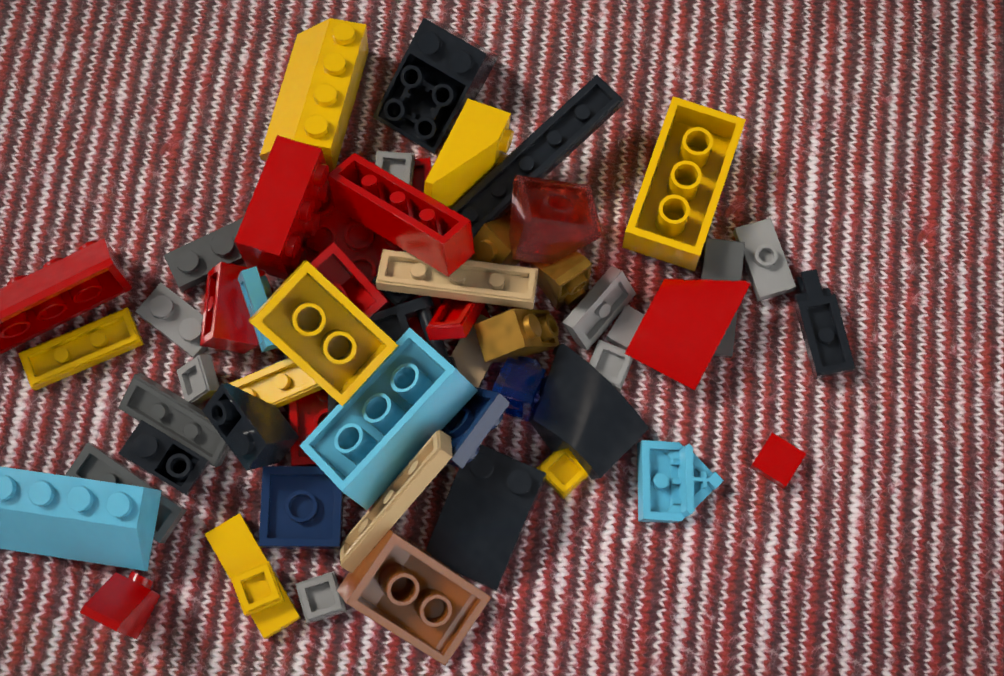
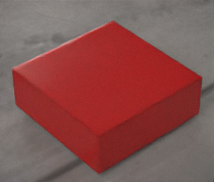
(778, 460)

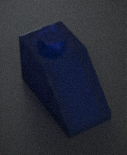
(520, 385)

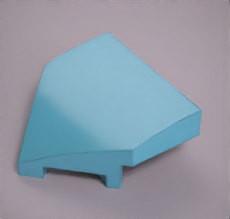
(671, 481)

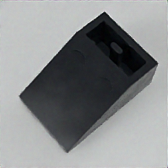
(434, 84)

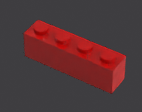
(402, 214)

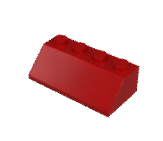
(59, 292)

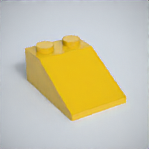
(470, 152)

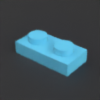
(256, 292)

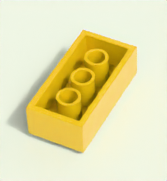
(683, 183)

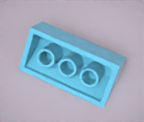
(388, 419)
(77, 518)

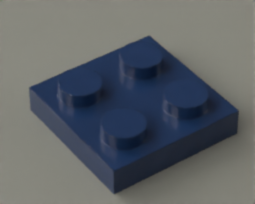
(473, 424)
(300, 509)

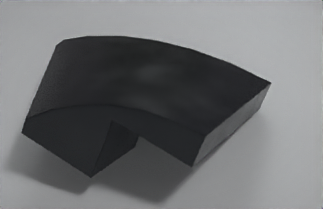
(584, 414)

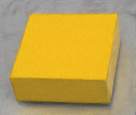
(563, 472)
(257, 588)

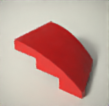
(686, 326)

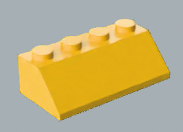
(320, 87)

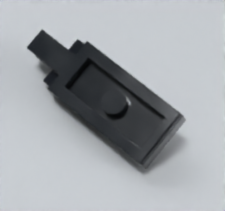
(822, 328)

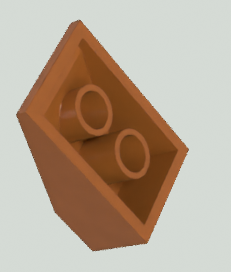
(414, 596)

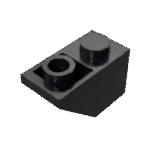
(250, 427)
(164, 458)

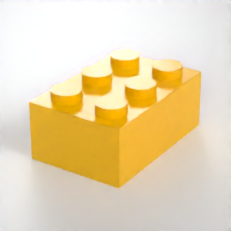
(323, 332)

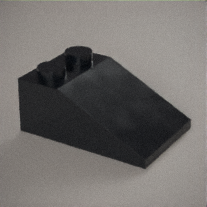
(485, 516)

